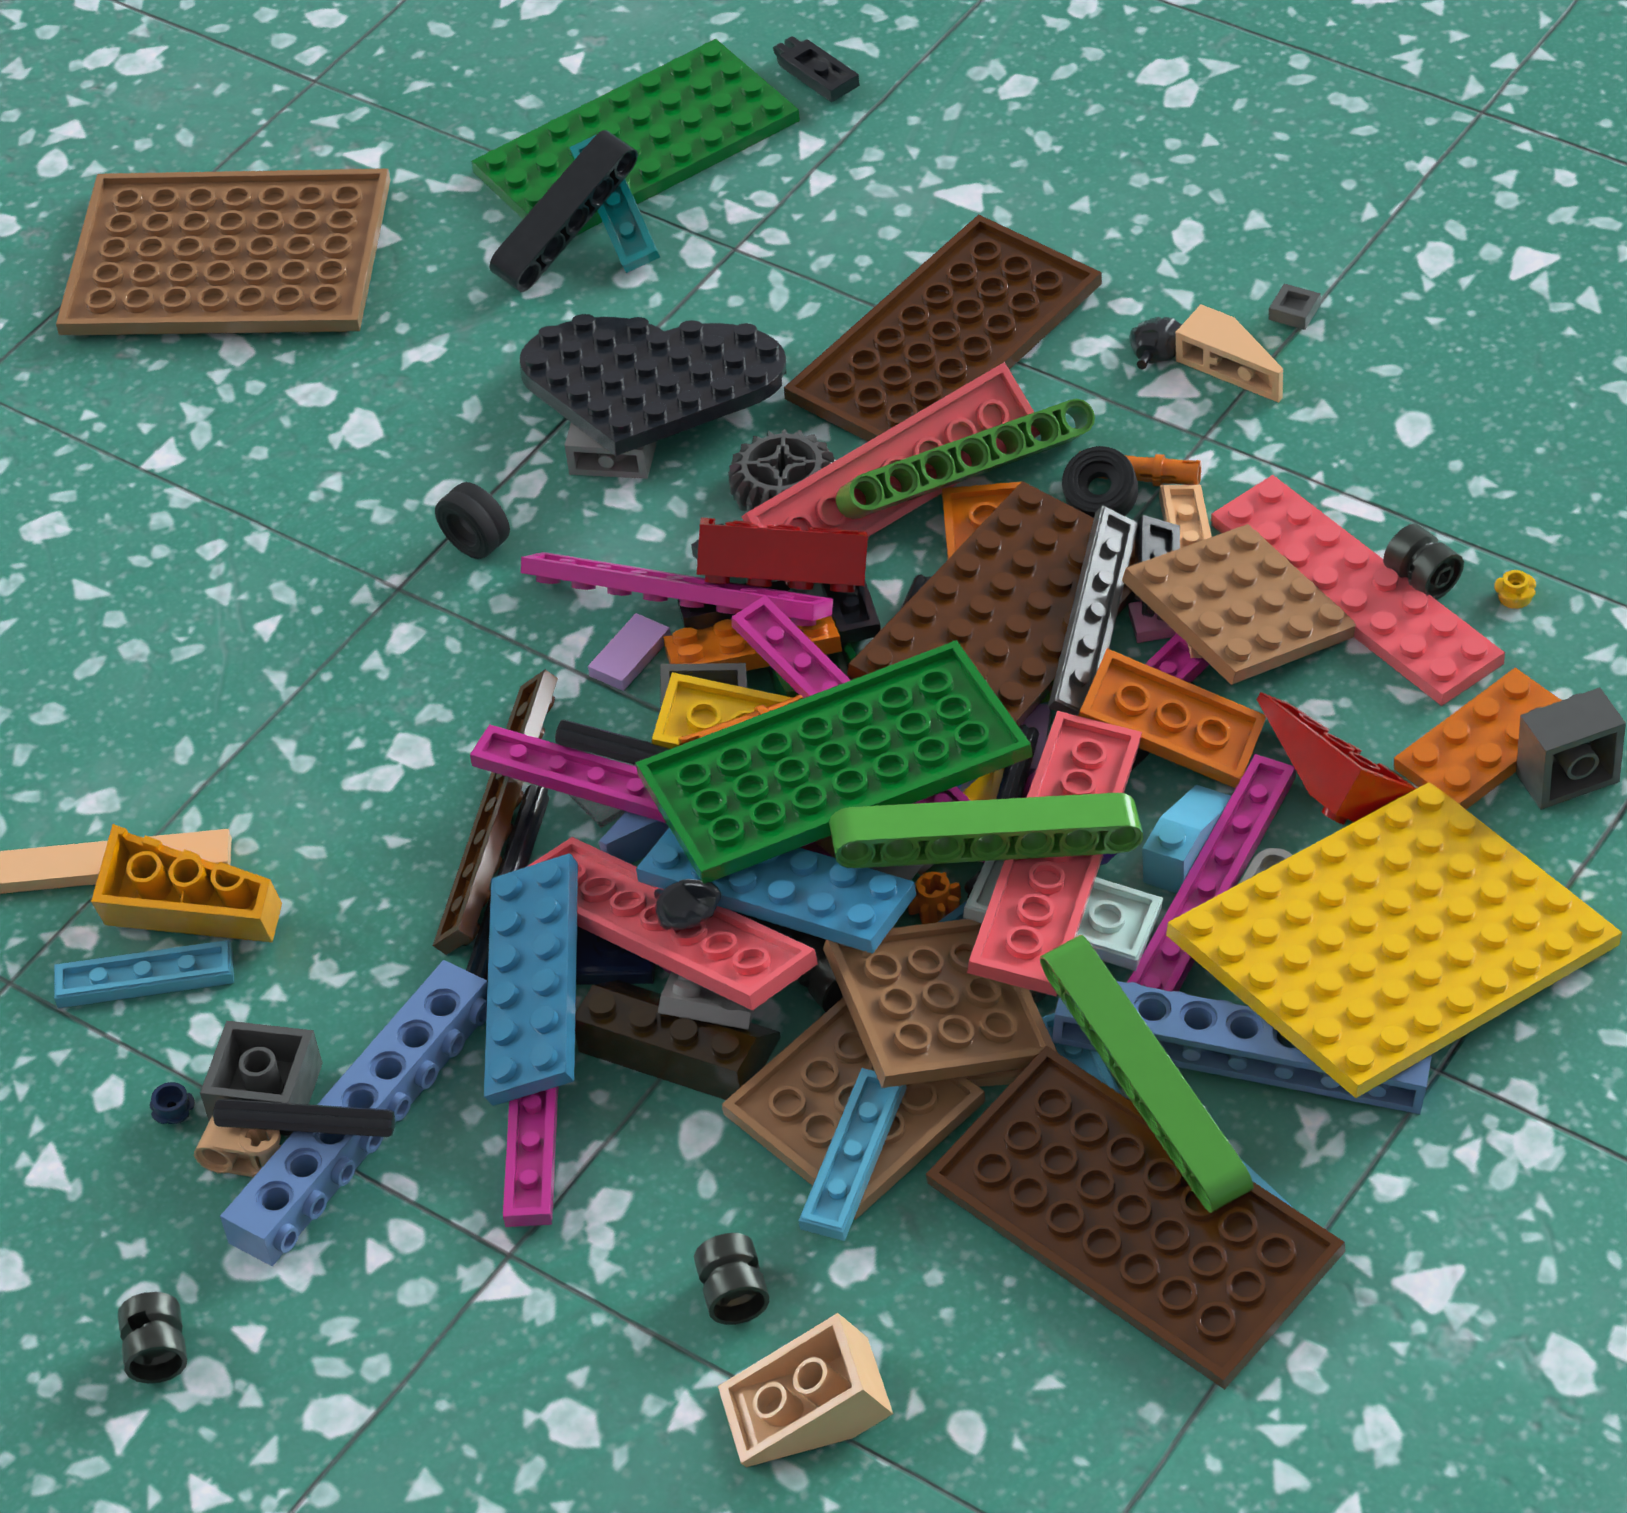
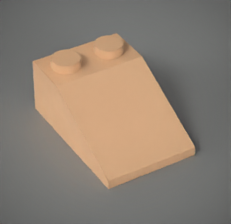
(806, 1394)

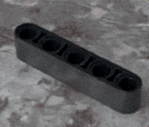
(563, 211)

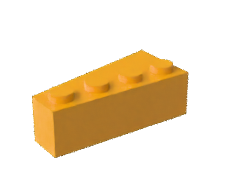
(180, 892)

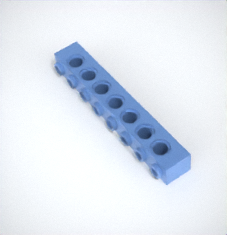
(1241, 1045)
(387, 1075)

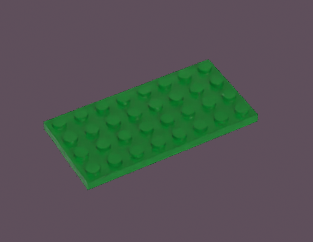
(673, 116)
(855, 745)

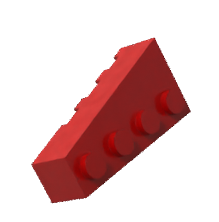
(781, 554)

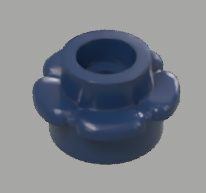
(171, 1095)

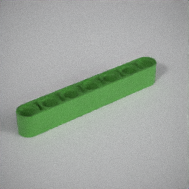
(950, 466)
(985, 830)
(1146, 1074)

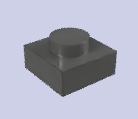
(1294, 306)

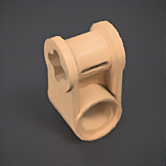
(236, 1149)

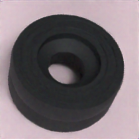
(1096, 463)
(472, 520)

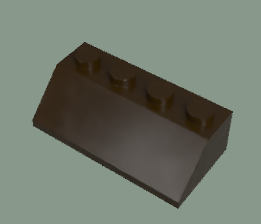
(624, 1028)

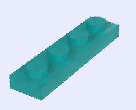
(624, 224)

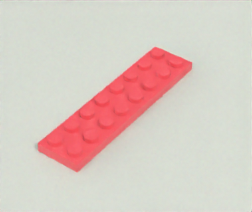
(967, 411)
(1390, 616)
(1044, 899)
(722, 954)

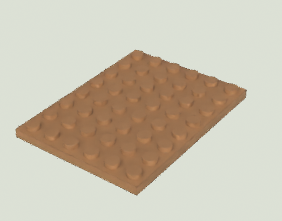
(225, 252)

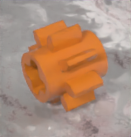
(934, 897)

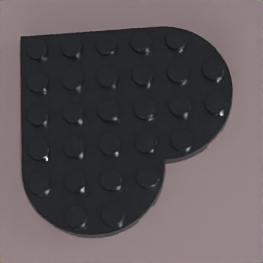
(642, 384)

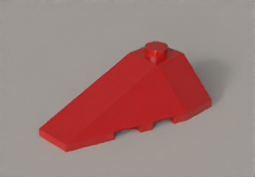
(1330, 767)

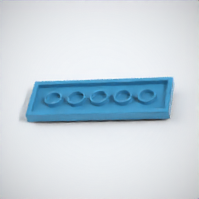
(798, 892)
(531, 980)

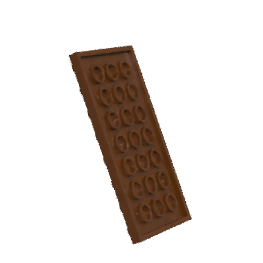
(947, 323)
(1001, 599)
(1100, 1202)

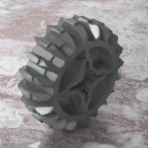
(774, 465)

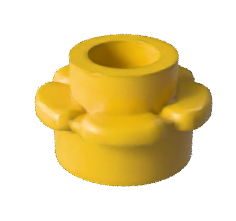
(1515, 589)

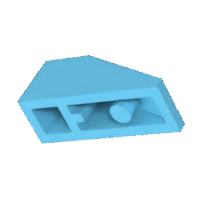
(1180, 837)

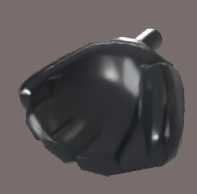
(1154, 340)
(686, 904)

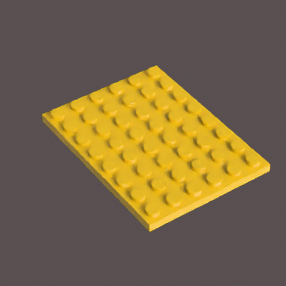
(1393, 937)

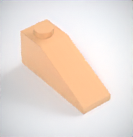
(1228, 352)

